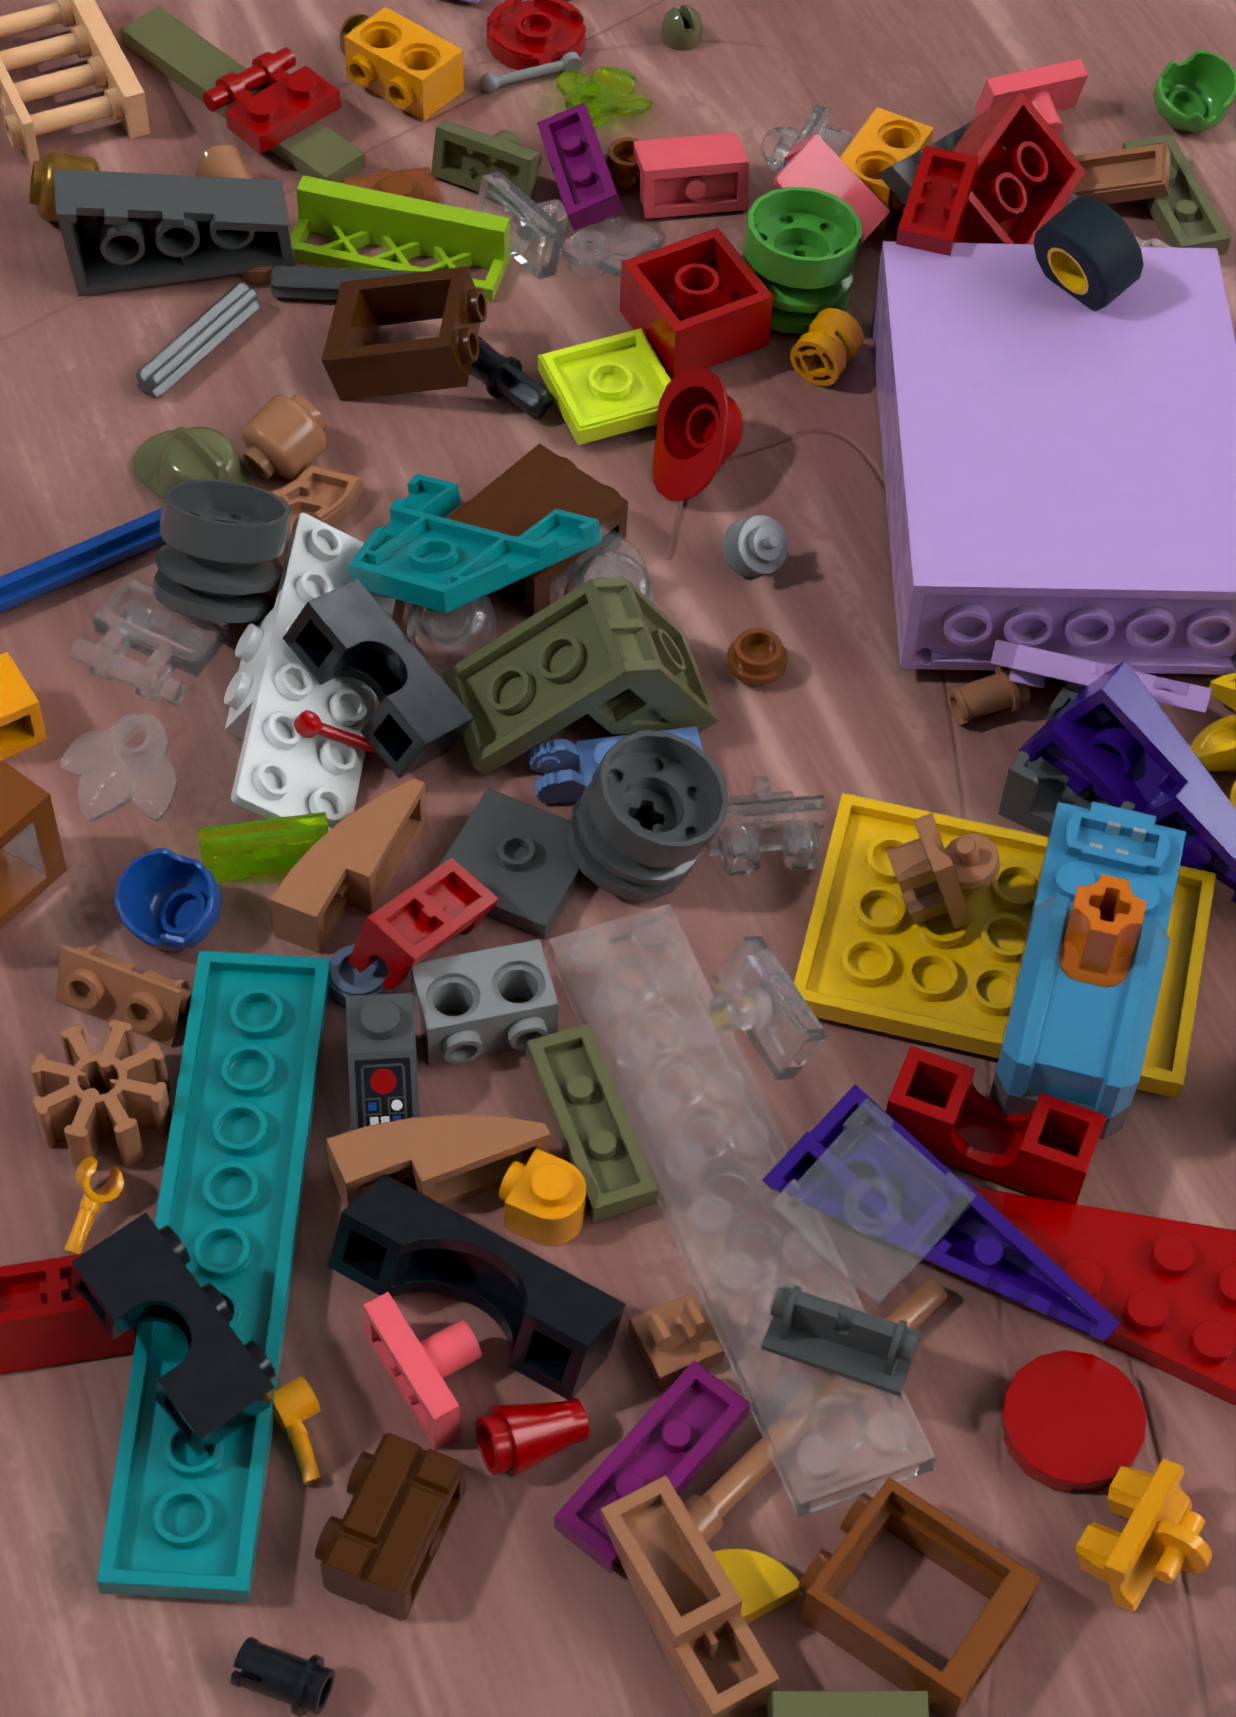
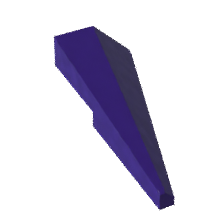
(1129, 750)
(978, 1246)

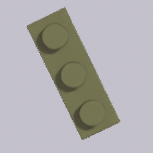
(1187, 214)
(592, 1121)

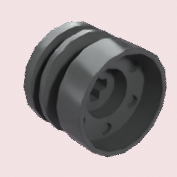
(220, 550)
(647, 815)

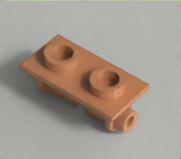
(114, 991)

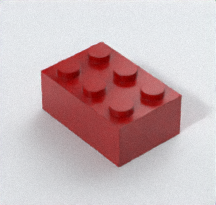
(1020, 174)

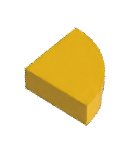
(758, 1580)

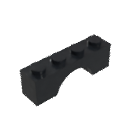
(410, 1244)

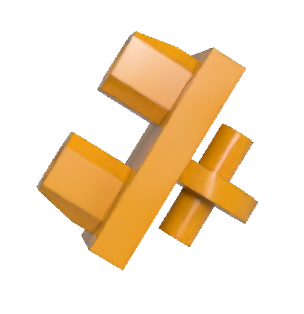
(1156, 1540)

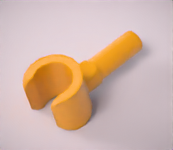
(91, 1201)
(294, 1405)

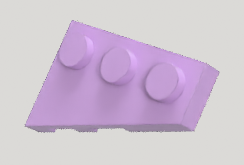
(1034, 665)

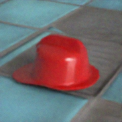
(694, 433)

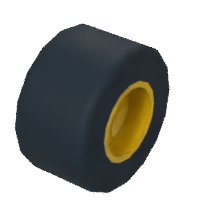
(1089, 252)

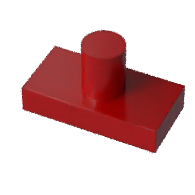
(937, 200)

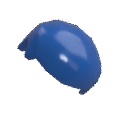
(168, 900)

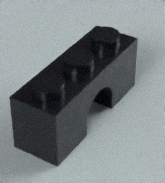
(356, 638)
(144, 1278)

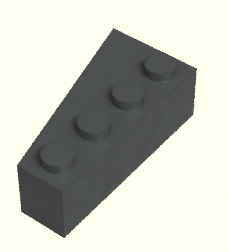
(167, 228)

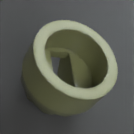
(674, 31)

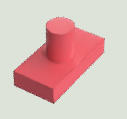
(1046, 87)
(421, 1366)

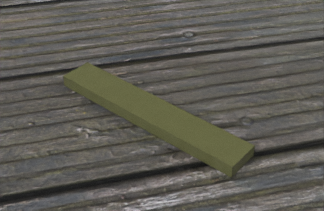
(197, 66)

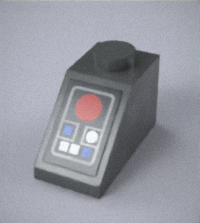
(381, 1058)

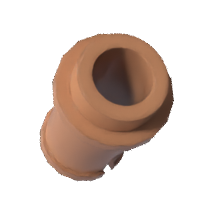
(986, 696)

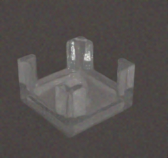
(873, 1204)

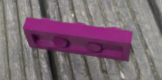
(579, 167)
(669, 1440)

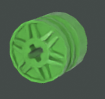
(803, 253)

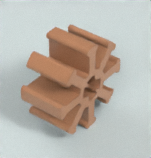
(102, 1094)

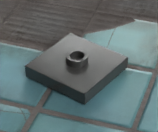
(520, 859)

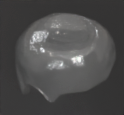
(452, 635)

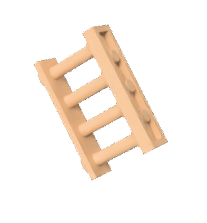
(104, 69)

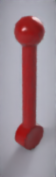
(310, 724)

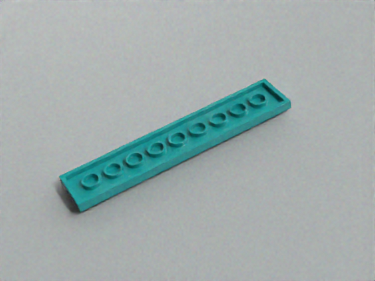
(235, 1203)

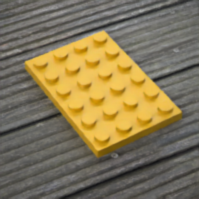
(956, 986)

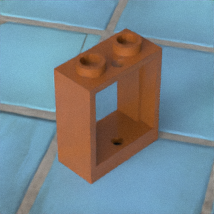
(28, 843)
(952, 1547)

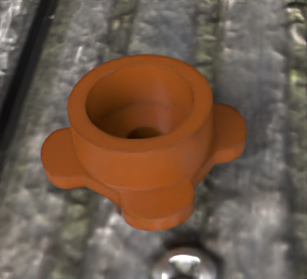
(623, 163)

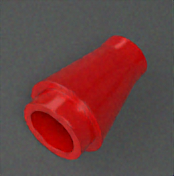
(529, 1433)

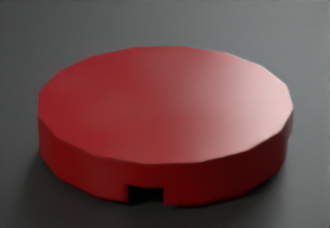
(534, 32)
(1072, 1421)

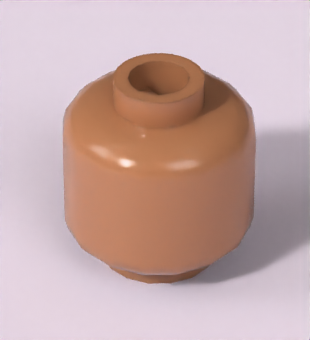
(284, 437)

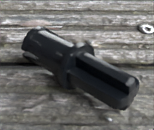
(505, 377)

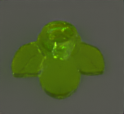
(604, 93)

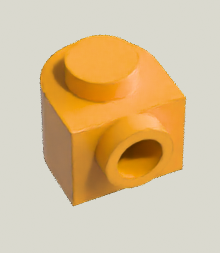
(544, 1199)

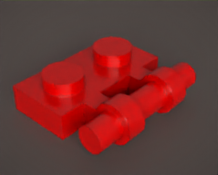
(278, 111)

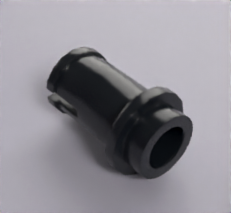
(284, 1676)

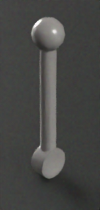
(490, 82)

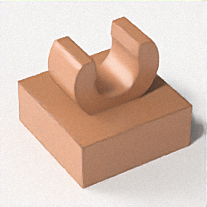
(674, 1338)

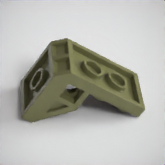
(587, 653)

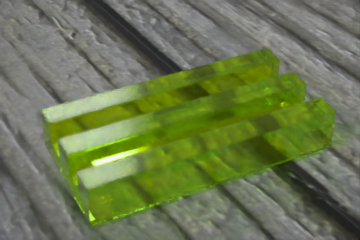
(259, 846)

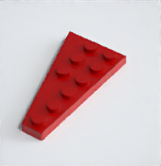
(1155, 1275)

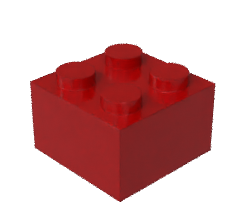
(696, 302)

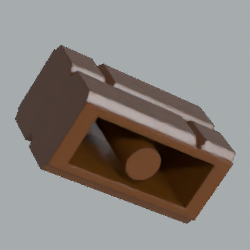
(391, 1526)

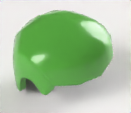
(1195, 92)

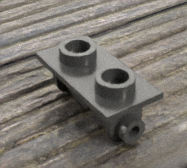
(841, 1339)

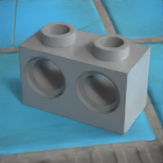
(481, 989)

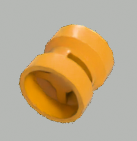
(820, 353)

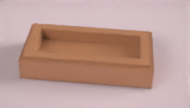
(1125, 174)

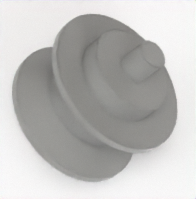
(755, 546)

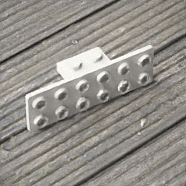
(277, 766)

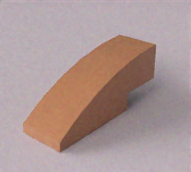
(348, 866)
(435, 1155)
(689, 1602)

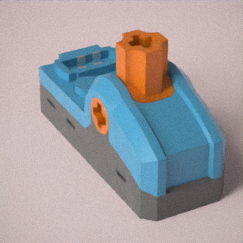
(1090, 963)

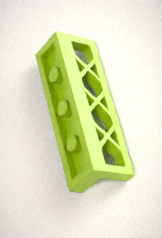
(402, 227)

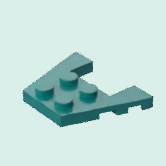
(452, 562)

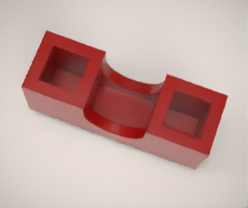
(1032, 1152)

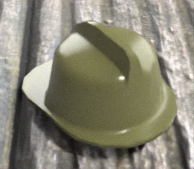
(188, 456)

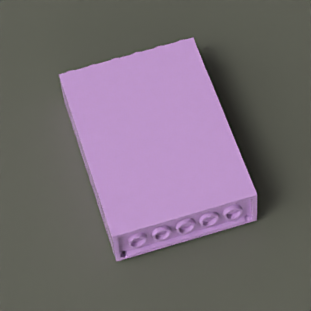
(1058, 460)

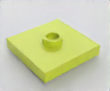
(605, 385)

